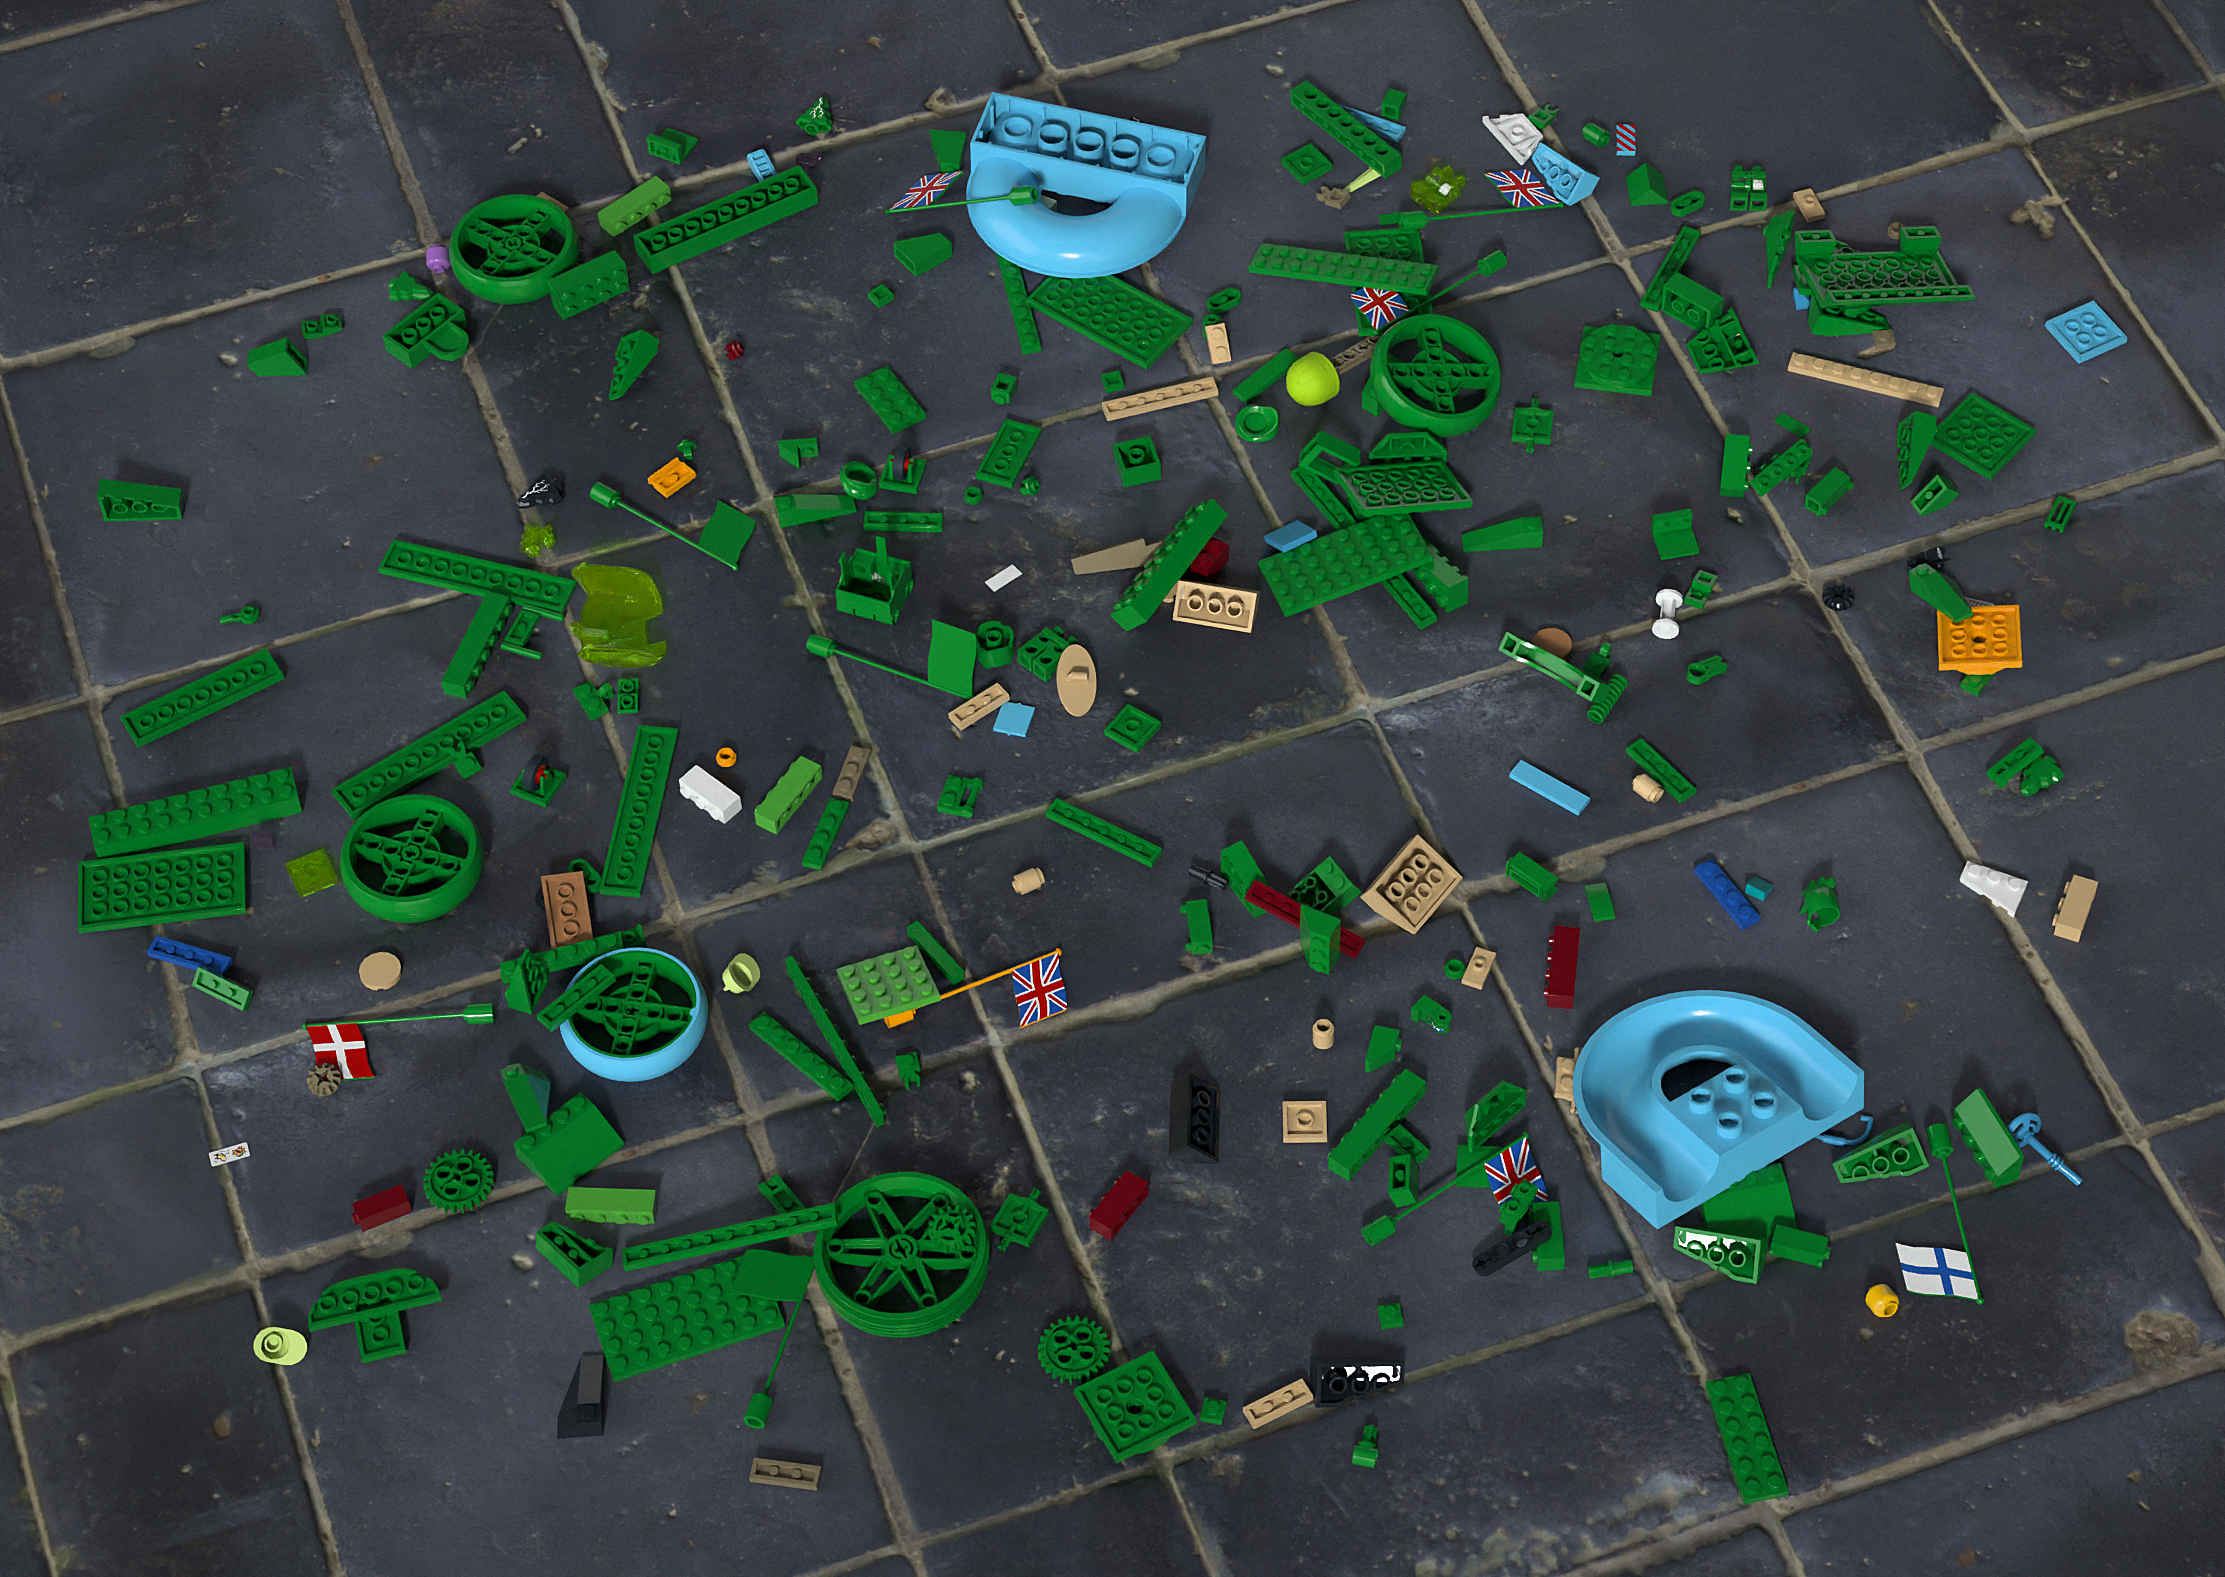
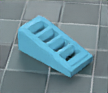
(758, 158)

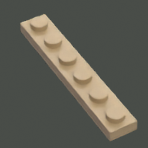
(1159, 398)

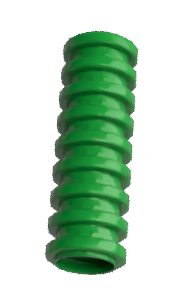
(1598, 711)

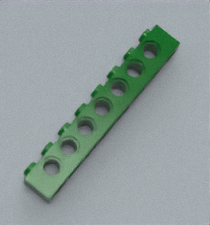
(1346, 129)

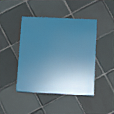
(1290, 536)

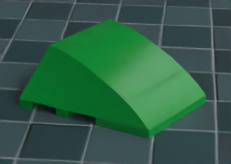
(1721, 347)

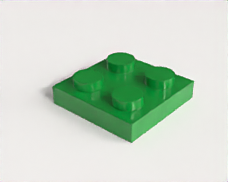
(1306, 164)
(1132, 728)

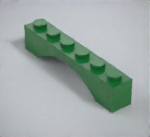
(1556, 667)

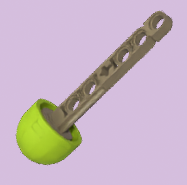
(1315, 378)

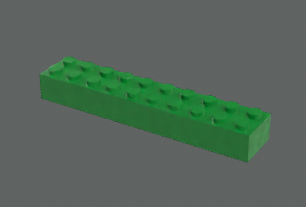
(725, 219)
(195, 814)

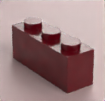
(1118, 1205)

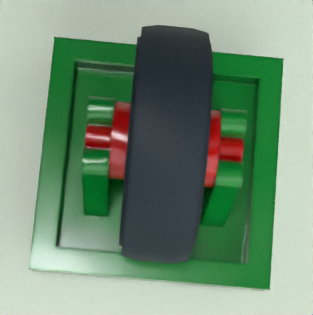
(902, 471)
(538, 781)

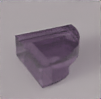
(808, 159)

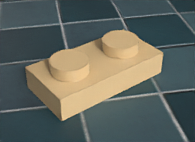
(1218, 343)

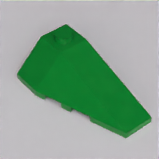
(1835, 322)
(1513, 533)
(1886, 1155)
(1731, 1252)

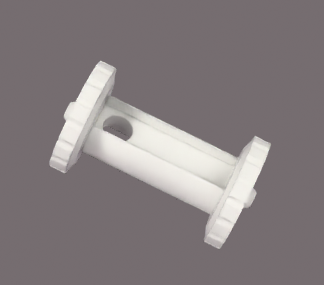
(1668, 600)

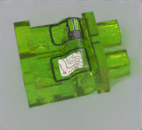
(1437, 188)

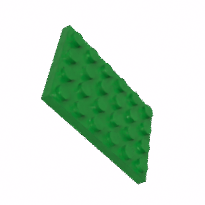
(1402, 488)

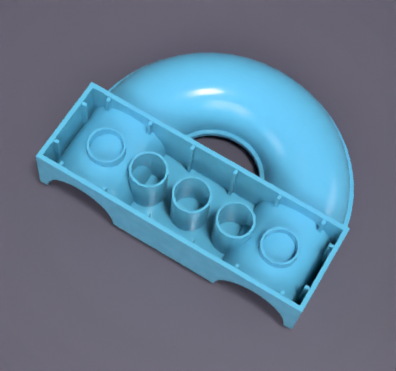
(1133, 165)
(1687, 1150)

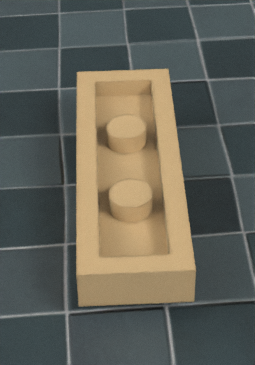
(979, 706)
(1277, 1403)

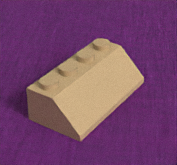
(1216, 605)

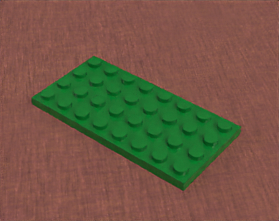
(1387, 245)
(1112, 315)
(1344, 562)
(162, 887)
(679, 1320)

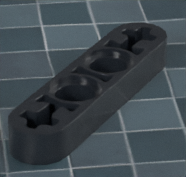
(1511, 1245)

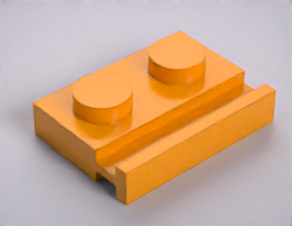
(671, 477)

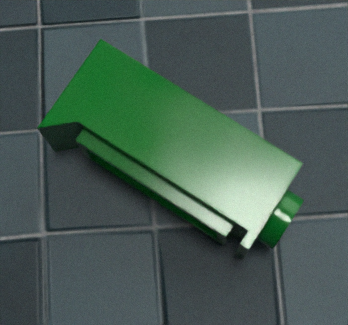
(1531, 876)

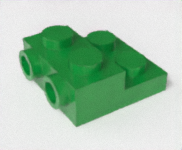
(1519, 1204)

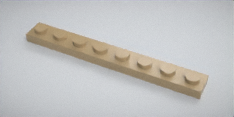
(1865, 379)

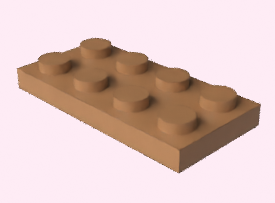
(566, 908)

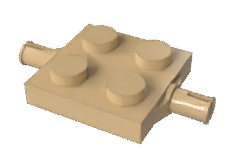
(1564, 1078)

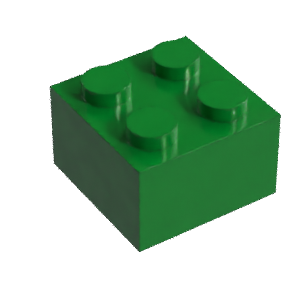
(1136, 461)

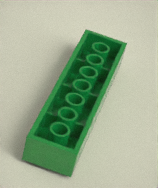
(1168, 564)

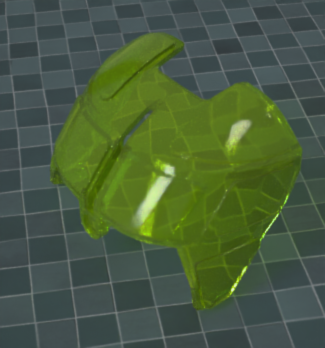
(617, 607)

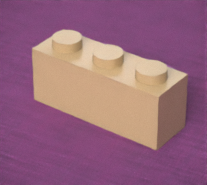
(2074, 908)

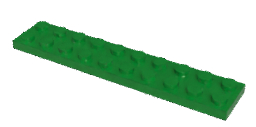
(1344, 269)
(476, 576)
(428, 755)
(639, 811)

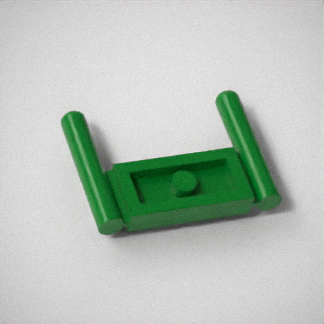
(524, 627)

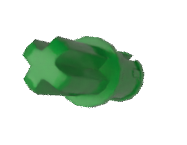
(1610, 1269)

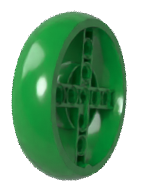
(513, 248)
(1436, 375)
(412, 858)

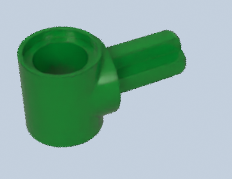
(1366, 1451)

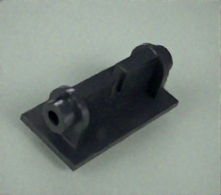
(1934, 558)

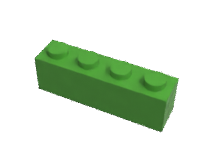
(634, 206)
(788, 794)
(611, 1205)

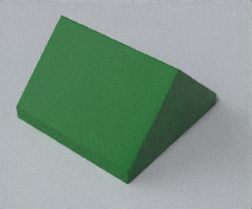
(1646, 186)

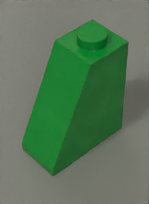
(949, 149)
(923, 252)
(277, 359)

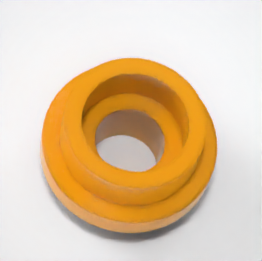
(726, 753)

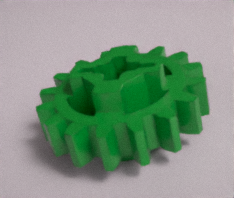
(956, 1220)

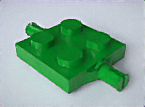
(1532, 425)
(1019, 1220)

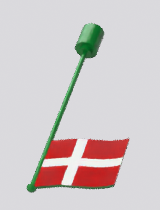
(344, 1046)

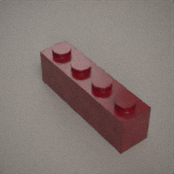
(1563, 967)

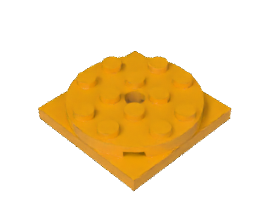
(1994, 626)

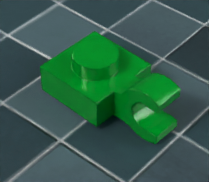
(1598, 663)

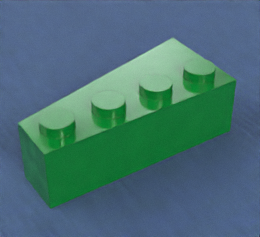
(139, 501)
(1443, 581)

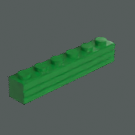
(935, 952)

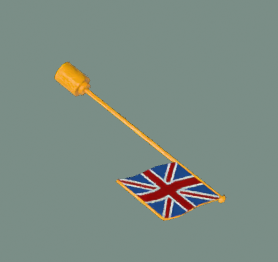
(1035, 986)

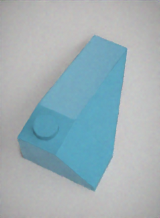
(1565, 177)

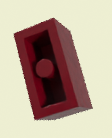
(1210, 560)

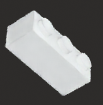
(710, 794)

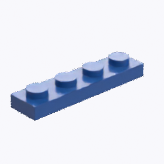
(1727, 894)
(188, 955)

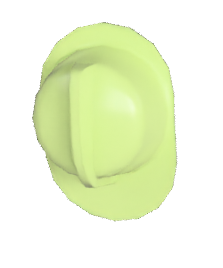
(741, 974)
(280, 1346)

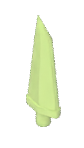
(1363, 179)

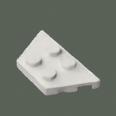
(1515, 134)

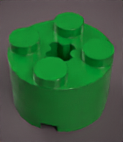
(995, 644)

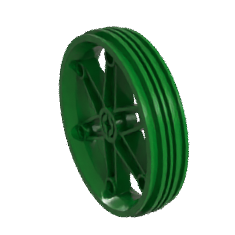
(927, 1318)

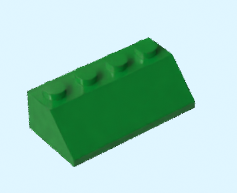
(1988, 1139)

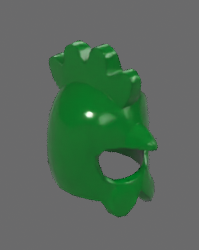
(1821, 900)

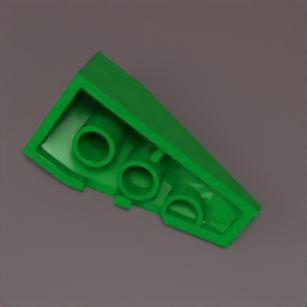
(1776, 242)
(633, 356)
(1913, 439)
(805, 507)
(1939, 591)
(527, 984)
(528, 1093)

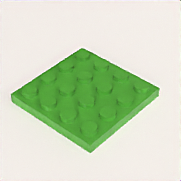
(888, 985)

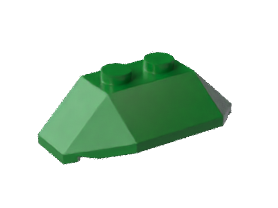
(1407, 448)
(1492, 1113)

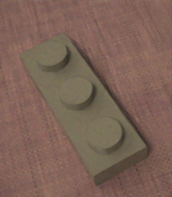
(851, 773)
(785, 1474)

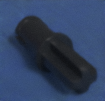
(1208, 877)

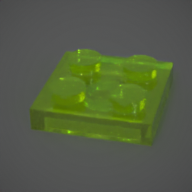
(311, 873)

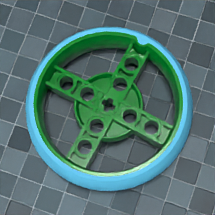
(641, 1015)

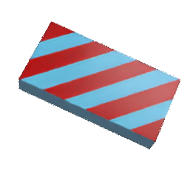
(1625, 140)

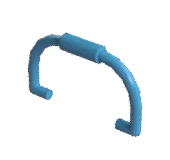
(1841, 1141)

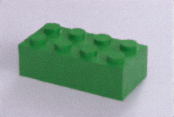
(589, 284)

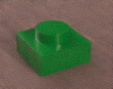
(880, 296)
(1112, 382)
(1390, 1316)
(1213, 1411)

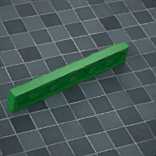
(1673, 263)
(1104, 832)
(569, 955)
(801, 1056)

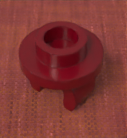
(735, 349)

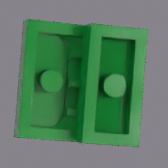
(1467, 1160)

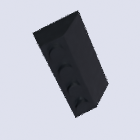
(1194, 1120)

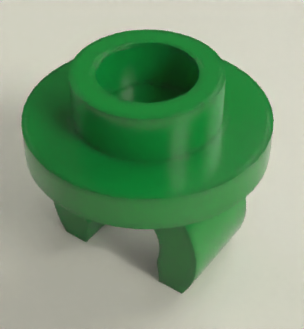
(687, 446)
(1031, 486)

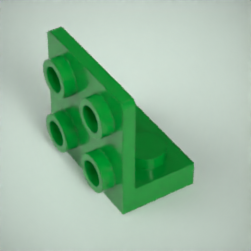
(671, 145)
(1674, 534)

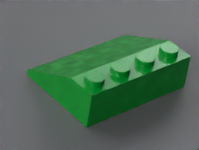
(569, 1145)
(1752, 1204)

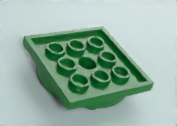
(1626, 374)
(1141, 1385)

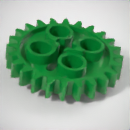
(458, 1181)
(1074, 1350)

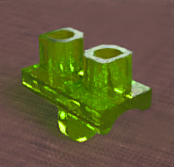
(535, 536)

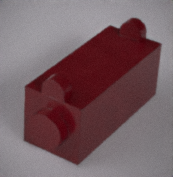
(381, 1208)

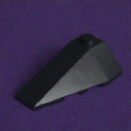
(1346, 1378)
(583, 1404)

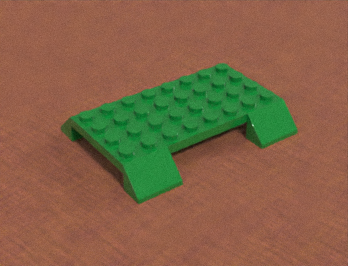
(1879, 278)

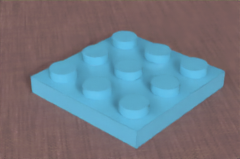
(2086, 332)

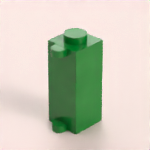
(1828, 492)
(1198, 927)
(1800, 1246)

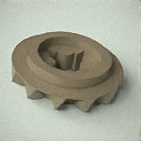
(324, 1088)

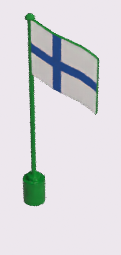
(1940, 1269)

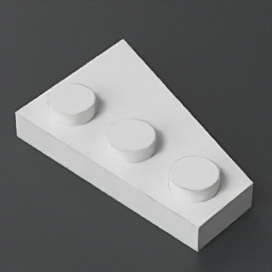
(1999, 887)

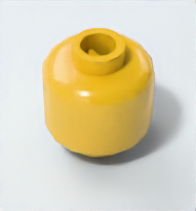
(1882, 1300)

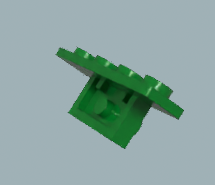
(1780, 467)

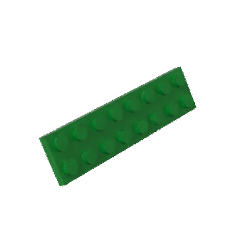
(201, 697)

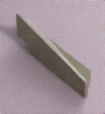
(1117, 556)

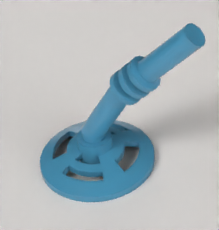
(2028, 1137)

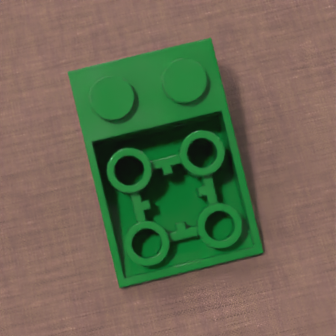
(1325, 888)

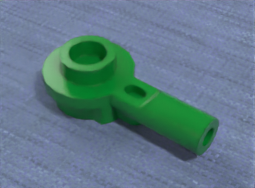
(247, 615)

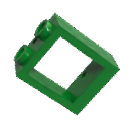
(1333, 446)

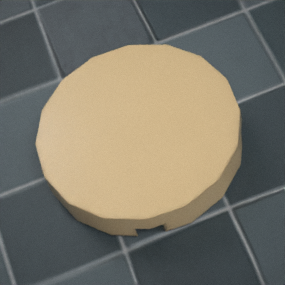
(380, 971)

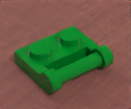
(953, 795)

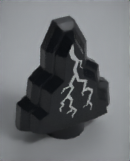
(541, 493)

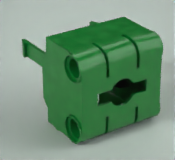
(874, 574)

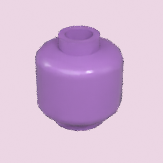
(437, 258)

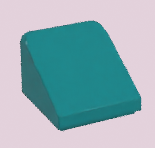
(1758, 888)

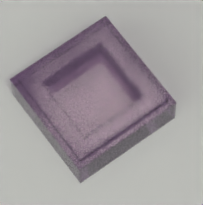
(263, 839)

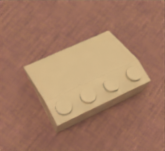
(1411, 885)

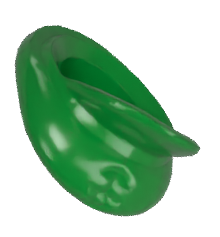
(1257, 423)
(859, 480)

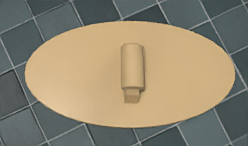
(1076, 680)

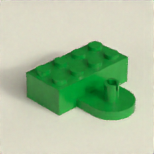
(429, 330)

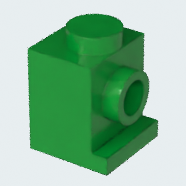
(1001, 392)
(634, 938)

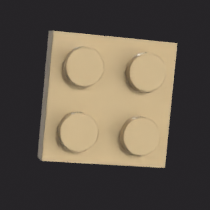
(1304, 1121)

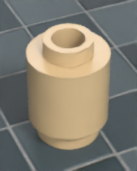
(1647, 788)
(1028, 880)
(1323, 1034)

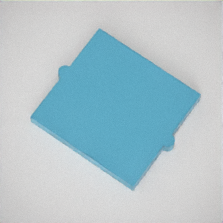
(1014, 719)

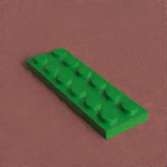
(1746, 1438)

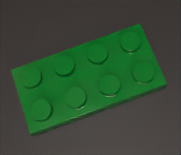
(890, 399)
(1008, 453)

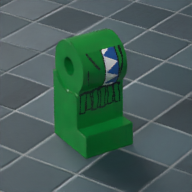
(1432, 1014)

